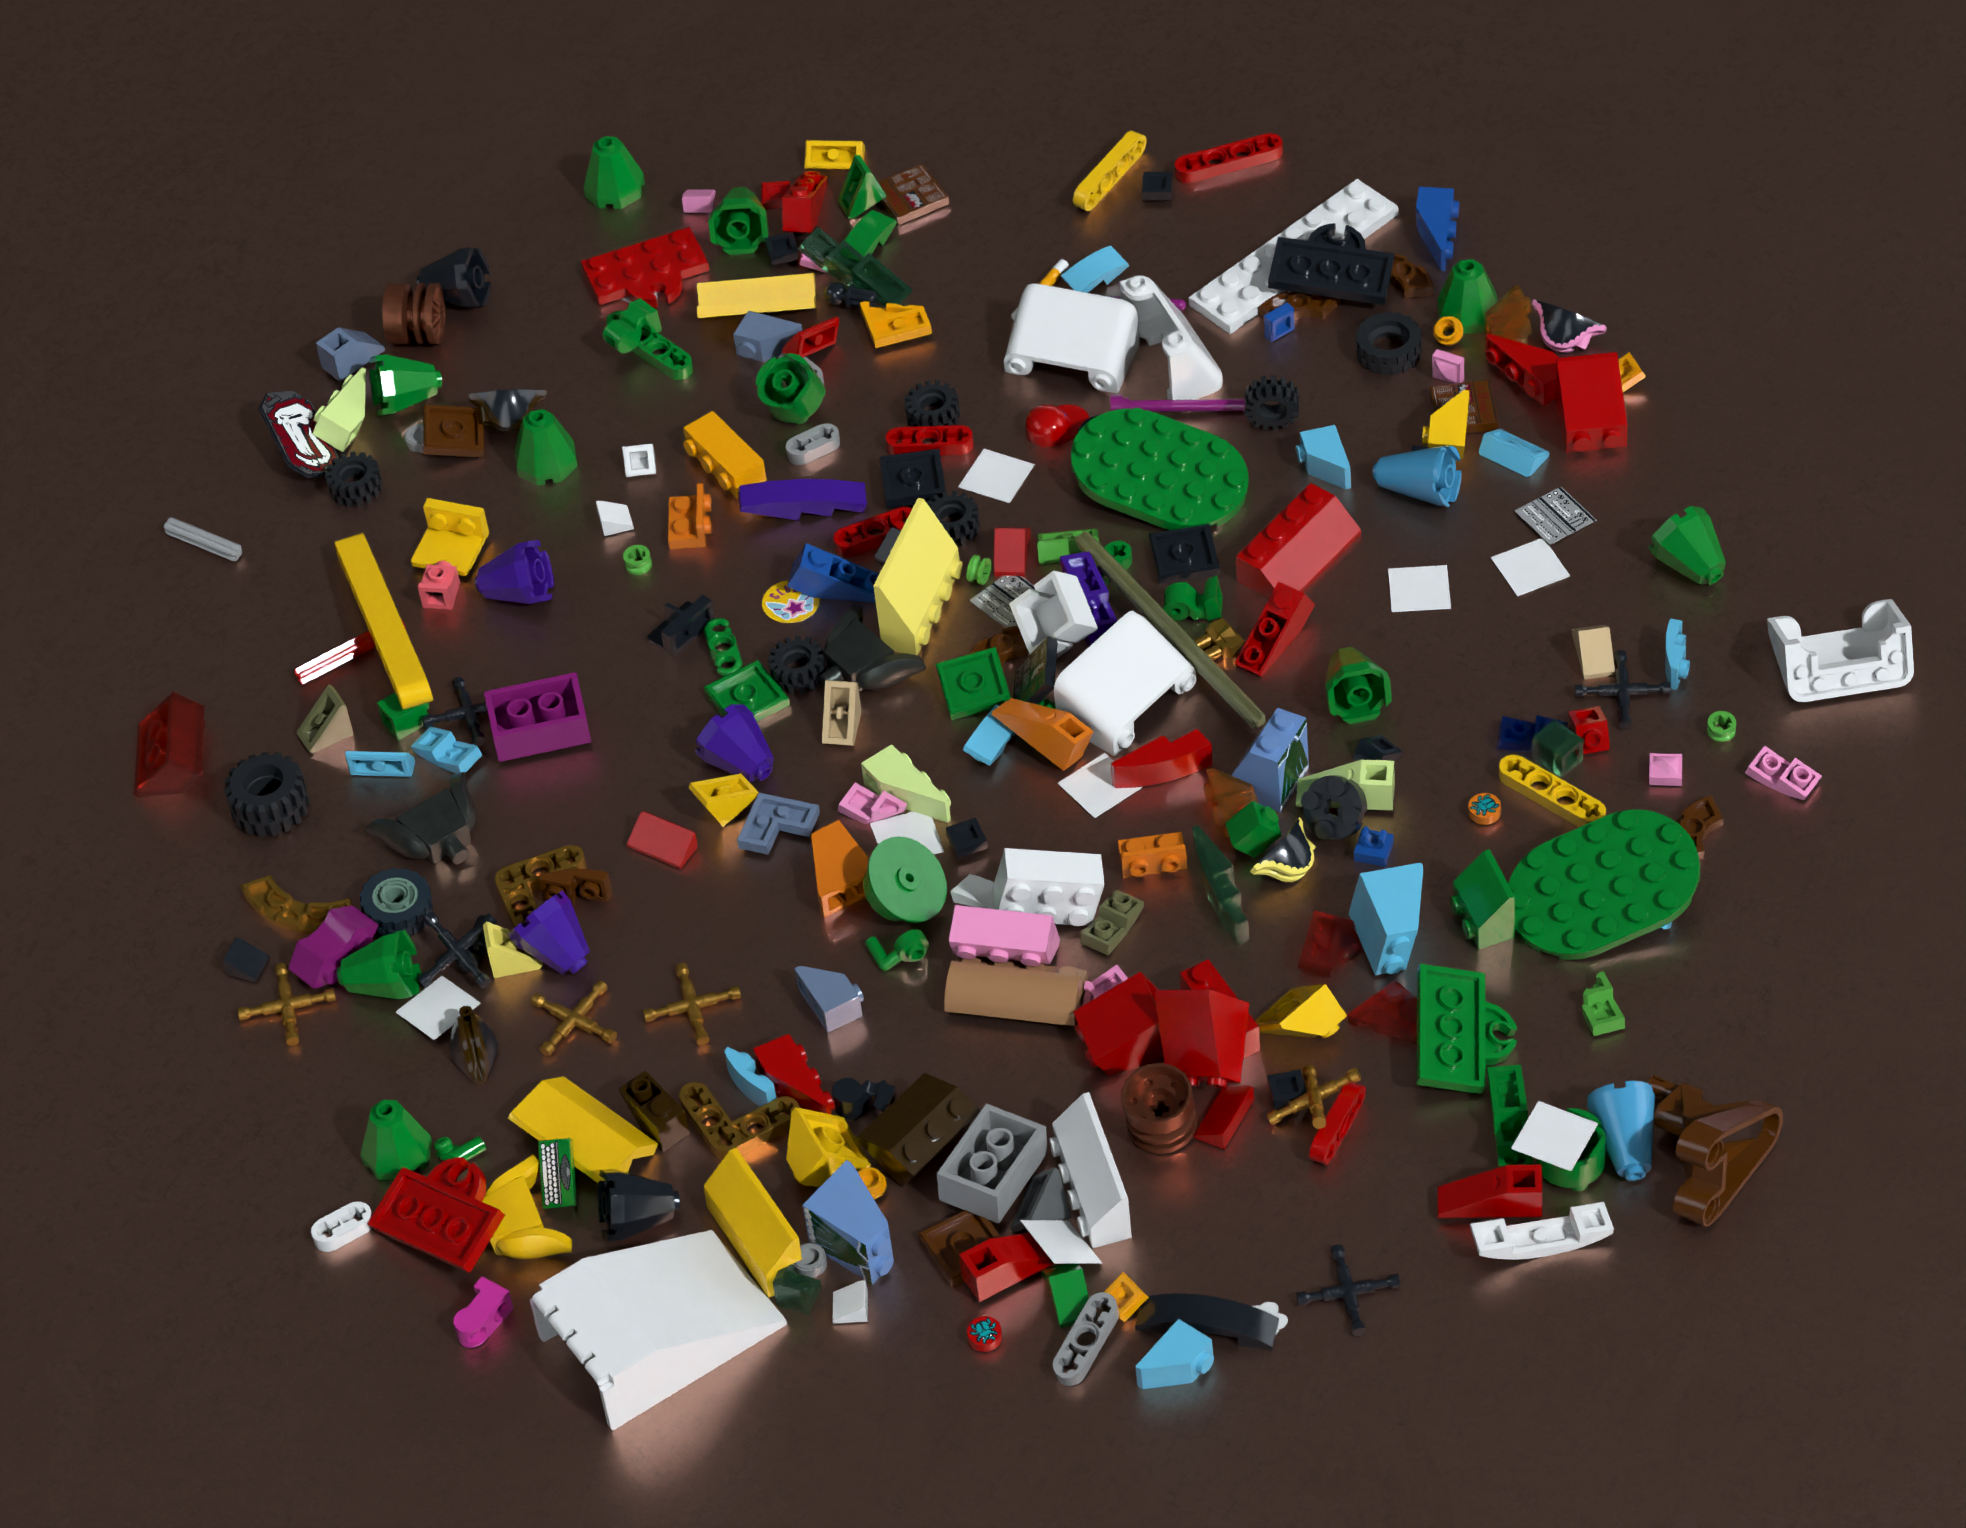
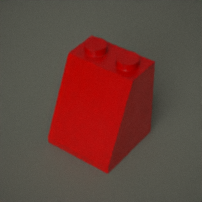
(1591, 402)
(1121, 1026)
(1203, 1034)

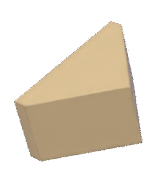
(1594, 651)
(841, 712)

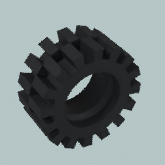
(932, 396)
(1276, 414)
(353, 467)
(960, 507)
(797, 652)

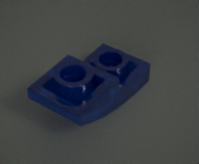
(1519, 734)

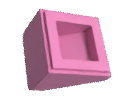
(698, 201)

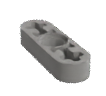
(1086, 1354)

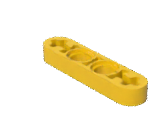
(1109, 171)
(1548, 797)

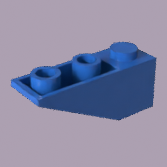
(1435, 221)
(831, 577)

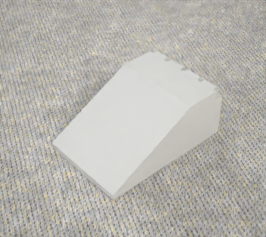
(654, 1318)

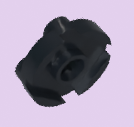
(1317, 803)

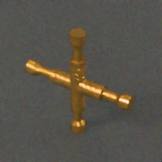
(286, 1004)
(692, 1004)
(573, 1018)
(1314, 1096)

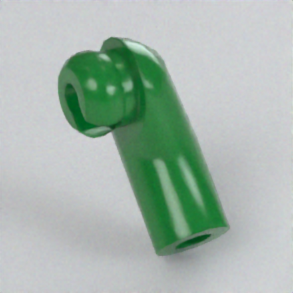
(468, 1150)

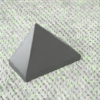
(1043, 1200)

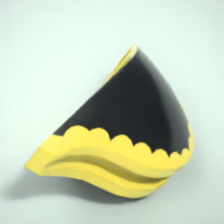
(1289, 858)

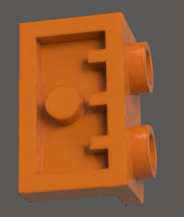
(688, 520)
(1152, 854)

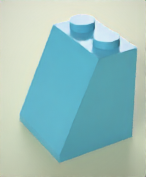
(1388, 915)

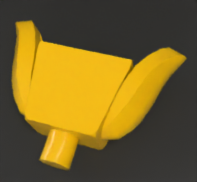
(521, 1230)

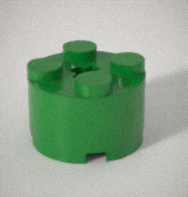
(790, 388)
(1589, 1164)

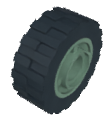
(396, 901)

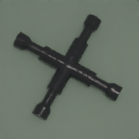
(1622, 689)
(466, 711)
(456, 950)
(1348, 1290)

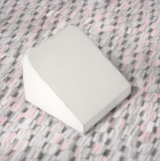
(614, 517)
(851, 1303)

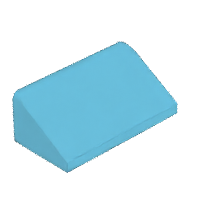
(1512, 452)
(380, 763)

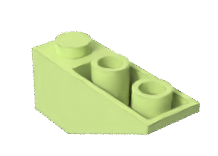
(345, 412)
(899, 777)
(1373, 777)

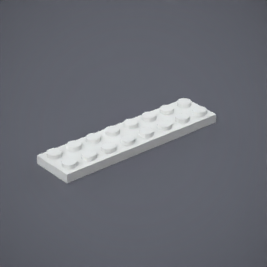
(1239, 291)

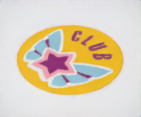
(787, 604)

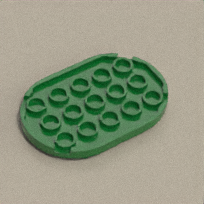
(1159, 469)
(1604, 884)

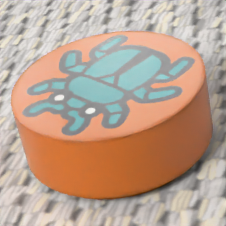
(1484, 808)

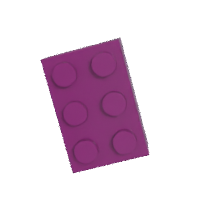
(537, 717)

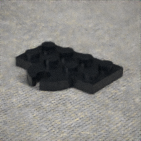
(1332, 266)

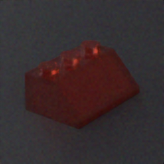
(170, 748)

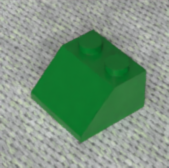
(1484, 902)

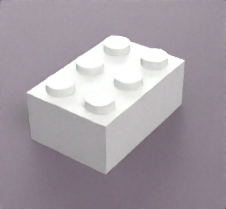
(1050, 884)

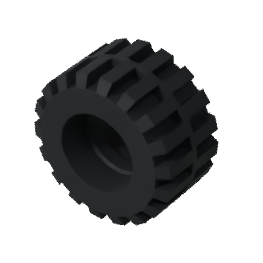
(268, 812)

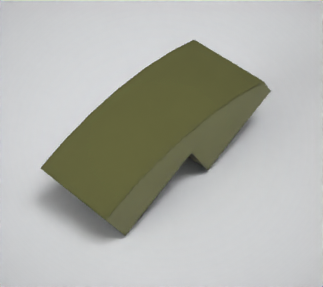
(1114, 921)

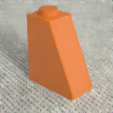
(838, 868)

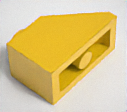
(1449, 424)

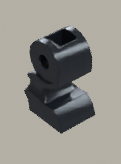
(855, 1100)

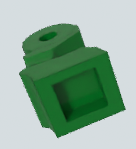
(626, 332)
(1184, 601)

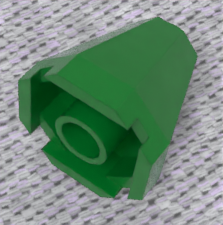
(612, 175)
(738, 222)
(1467, 296)
(401, 383)
(544, 449)
(1690, 546)
(1356, 686)
(382, 968)
(394, 1141)

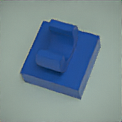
(1373, 847)

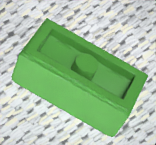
(1059, 544)

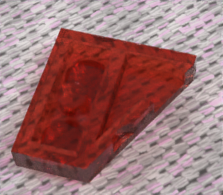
(1328, 944)
(1390, 1011)

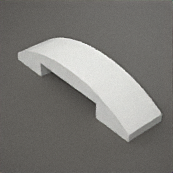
(1542, 1237)

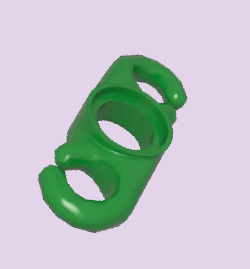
(715, 638)

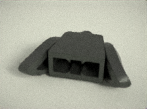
(862, 657)
(434, 827)

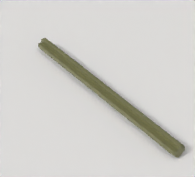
(1171, 631)

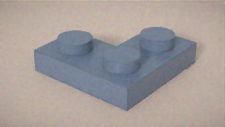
(773, 815)

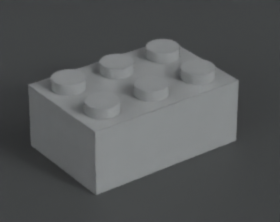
(992, 1163)

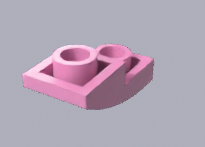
(1787, 778)

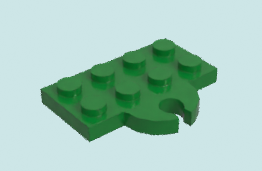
(1457, 1030)

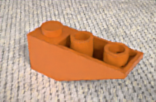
(1048, 730)

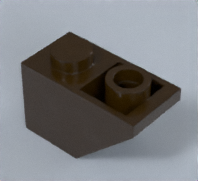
(655, 1111)

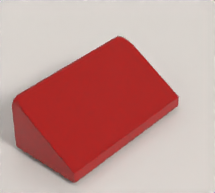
(813, 338)
(662, 840)
(1225, 1115)

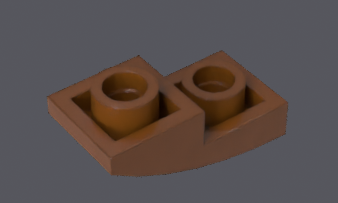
(575, 883)

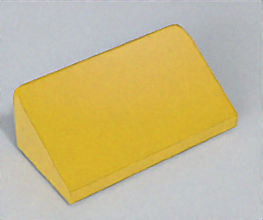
(832, 154)

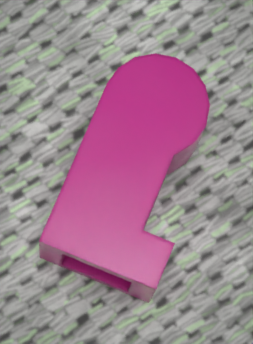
(483, 1314)

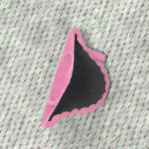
(1565, 330)

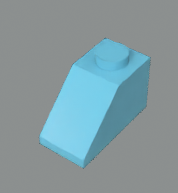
(1324, 456)
(1175, 1358)

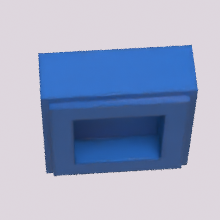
(1279, 322)

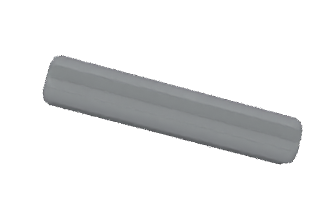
(203, 539)

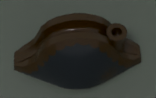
(506, 408)
(472, 1045)

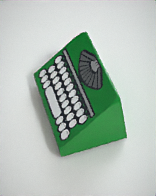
(557, 1173)

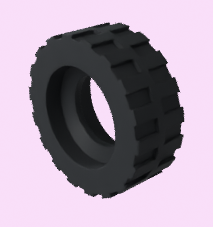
(1384, 326)

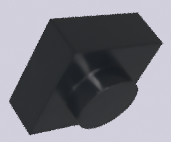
(1157, 185)
(782, 248)
(966, 837)
(1285, 1087)

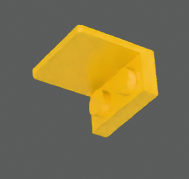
(452, 535)

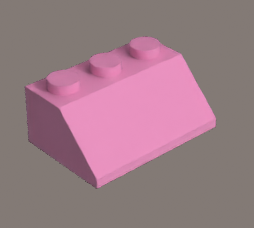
(1003, 935)

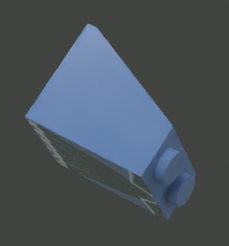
(1276, 759)
(849, 1225)

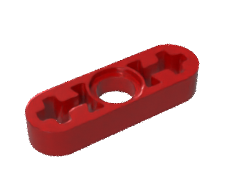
(919, 433)
(869, 542)
(1337, 1123)

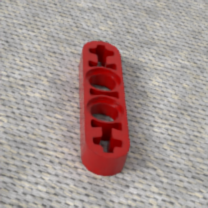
(1227, 155)

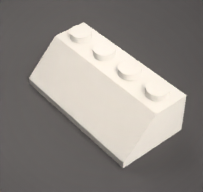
(1091, 1174)

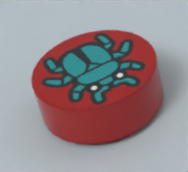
(984, 1334)

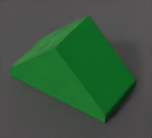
(859, 189)
(1067, 1291)

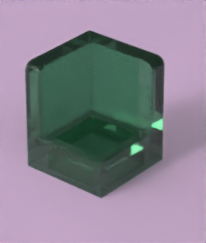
(1557, 748)
(795, 1290)

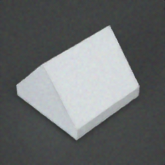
(639, 460)

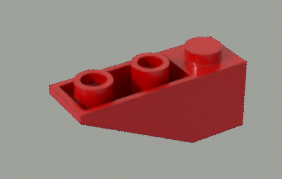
(803, 202)
(1526, 365)
(1275, 629)
(787, 1068)
(1494, 1193)
(1001, 1263)

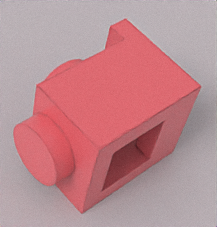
(439, 579)

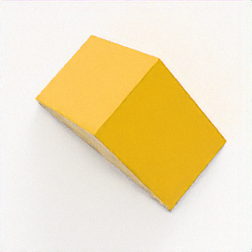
(724, 796)

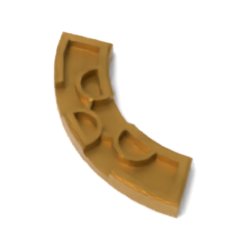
(282, 910)

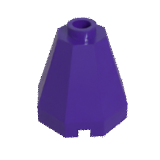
(517, 575)
(736, 744)
(553, 935)

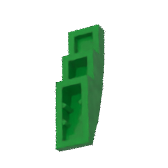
(1508, 1112)

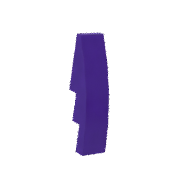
(792, 497)
(1094, 589)

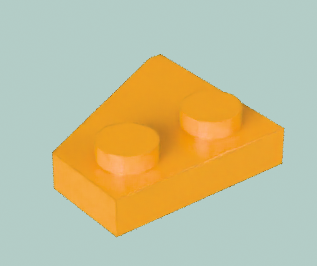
(895, 323)

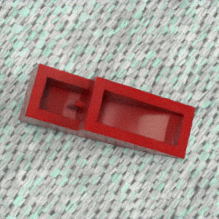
(1162, 761)

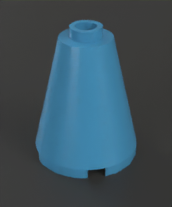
(1421, 474)
(1628, 1125)

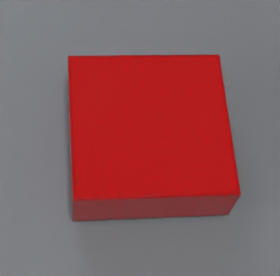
(772, 194)

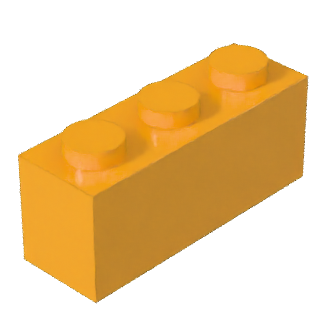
(723, 453)

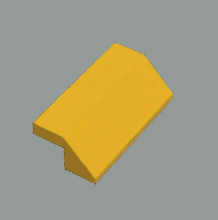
(756, 295)
(598, 1134)
(751, 1220)

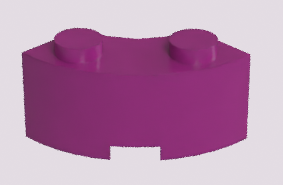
(338, 936)

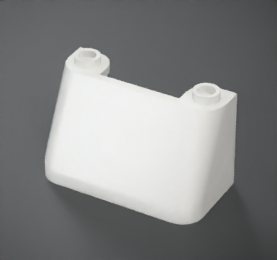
(1074, 333)
(1190, 365)
(1845, 660)
(1121, 680)

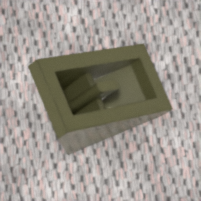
(326, 722)

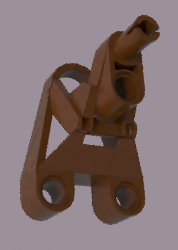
(1700, 1128)

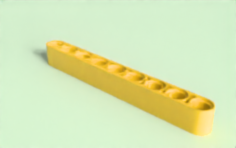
(383, 621)

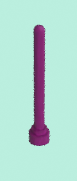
(1117, 401)

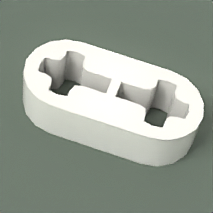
(341, 1226)

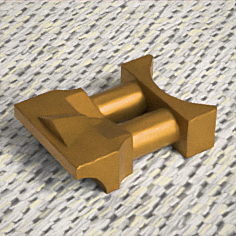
(1222, 638)

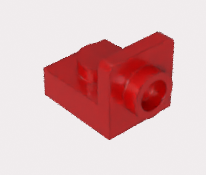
(1592, 727)

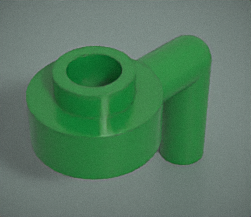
(908, 947)

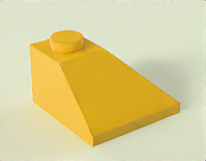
(1303, 1013)
(820, 1146)

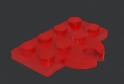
(646, 268)
(440, 1213)

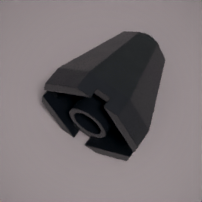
(460, 277)
(633, 1203)

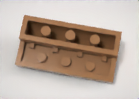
(1014, 990)

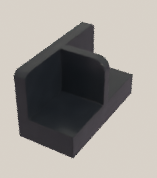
(681, 625)

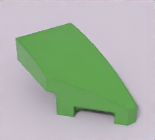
(1600, 1007)

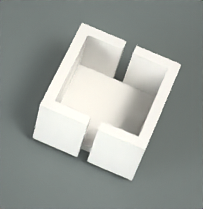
(1058, 616)

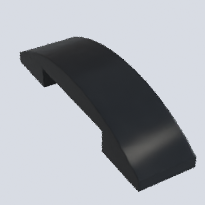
(1209, 1315)

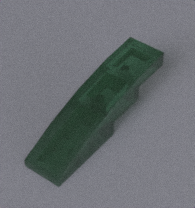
(852, 268)
(1219, 884)

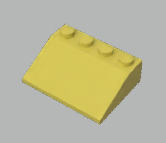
(916, 581)

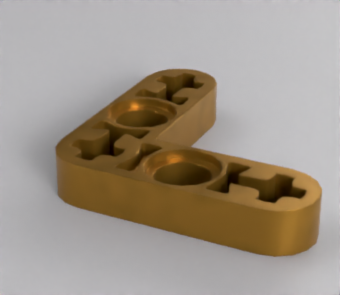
(522, 889)
(734, 1131)

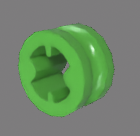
(637, 567)
(979, 569)
(1724, 719)

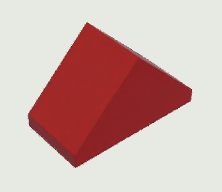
(1011, 550)

